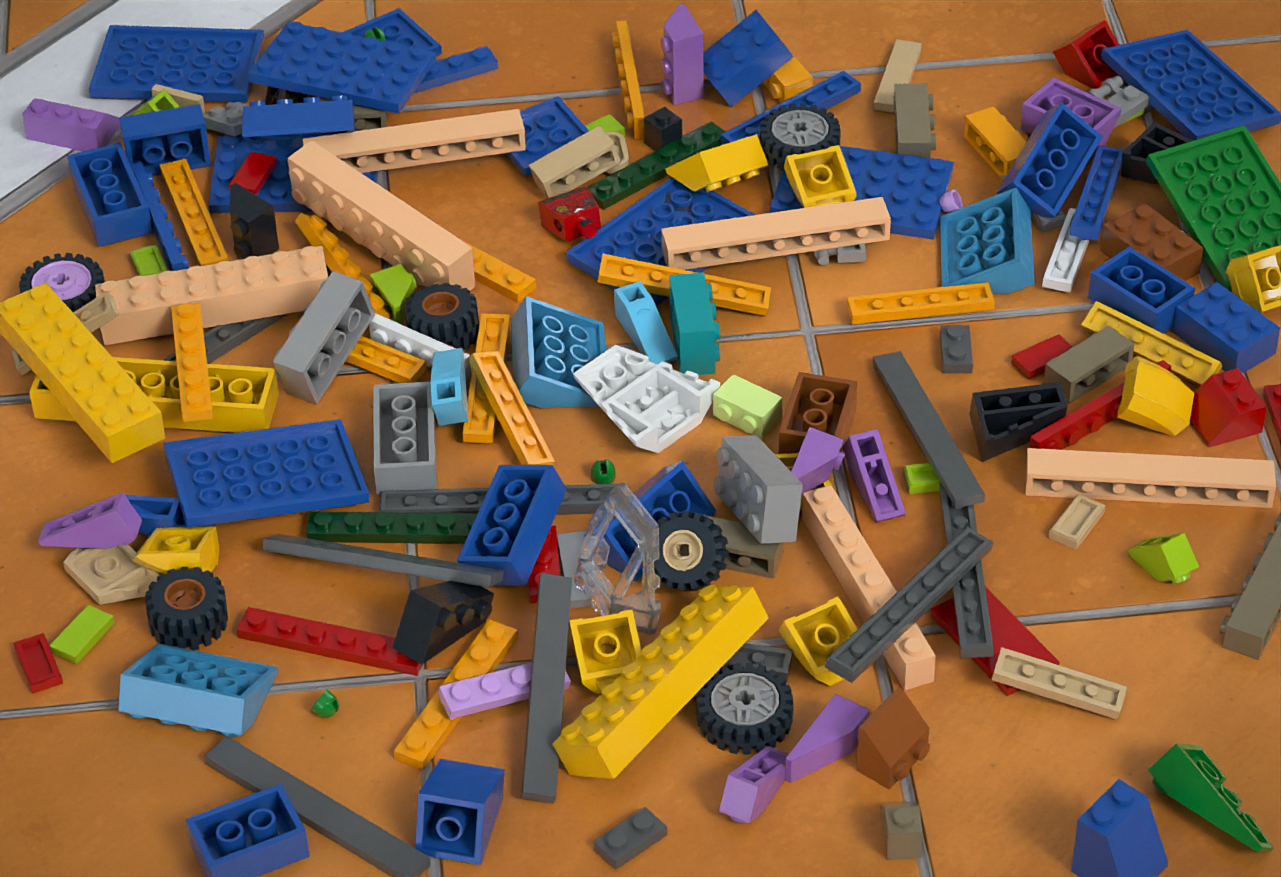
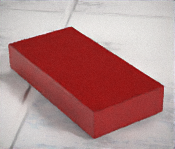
(254, 172)
(1033, 360)
(38, 663)

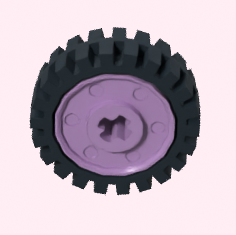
(67, 276)

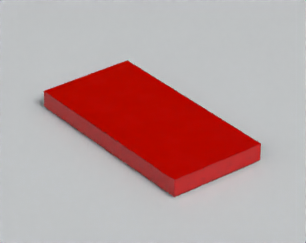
(1006, 633)

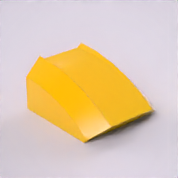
(820, 177)
(1257, 278)
(1155, 398)
(180, 548)
(817, 635)
(604, 647)

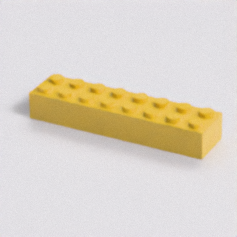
(80, 373)
(240, 395)
(660, 681)

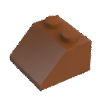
(892, 740)

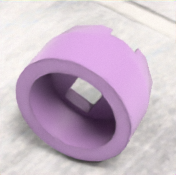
(951, 201)

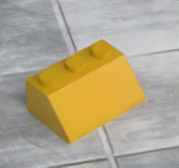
(720, 165)

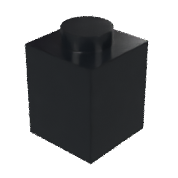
(661, 128)

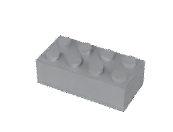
(324, 337)
(404, 437)
(758, 489)

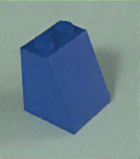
(458, 810)
(1118, 837)

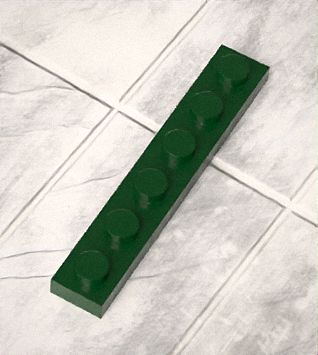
(653, 166)
(390, 527)

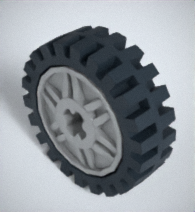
(797, 132)
(745, 708)

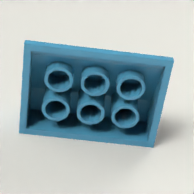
(989, 244)
(548, 350)
(196, 689)

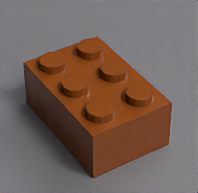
(1155, 239)
(820, 404)

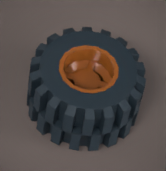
(444, 314)
(186, 608)

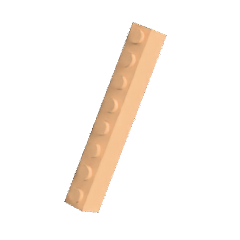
(427, 141)
(776, 234)
(1150, 478)
(864, 581)

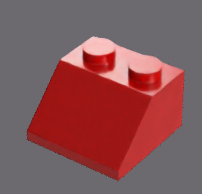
(1082, 55)
(1227, 409)

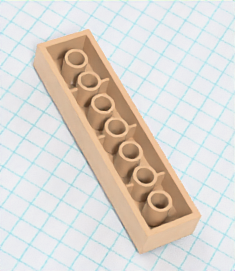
(378, 219)
(225, 291)

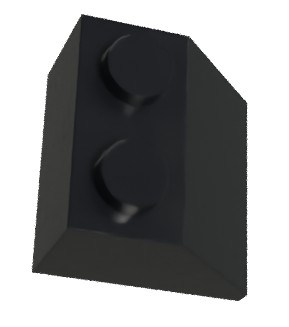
(252, 224)

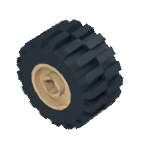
(690, 551)

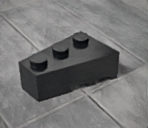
(1152, 140)
(1012, 415)

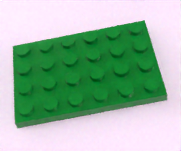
(1222, 195)

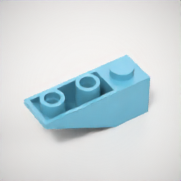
(643, 323)
(449, 387)

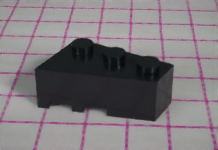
(439, 617)

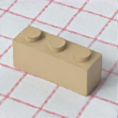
(575, 163)

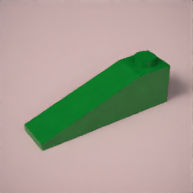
(1196, 782)

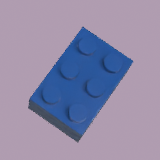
(744, 58)
(166, 137)
(1139, 289)
(1225, 328)
(248, 835)

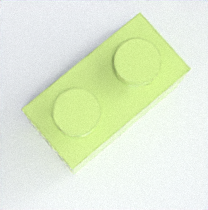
(747, 406)

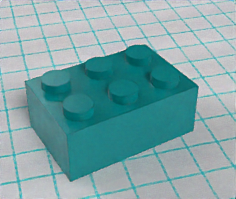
(693, 323)

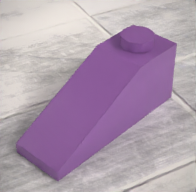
(817, 458)
(873, 475)
(95, 526)
(827, 739)
(753, 785)

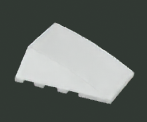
(646, 398)

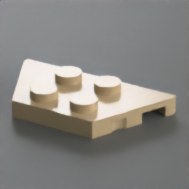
(109, 573)

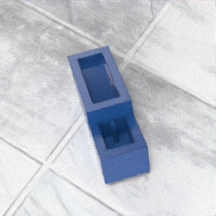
(158, 512)

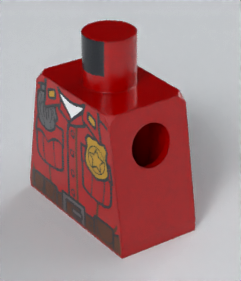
(571, 214)

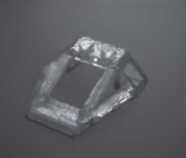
(594, 557)

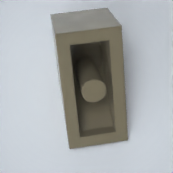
(902, 829)

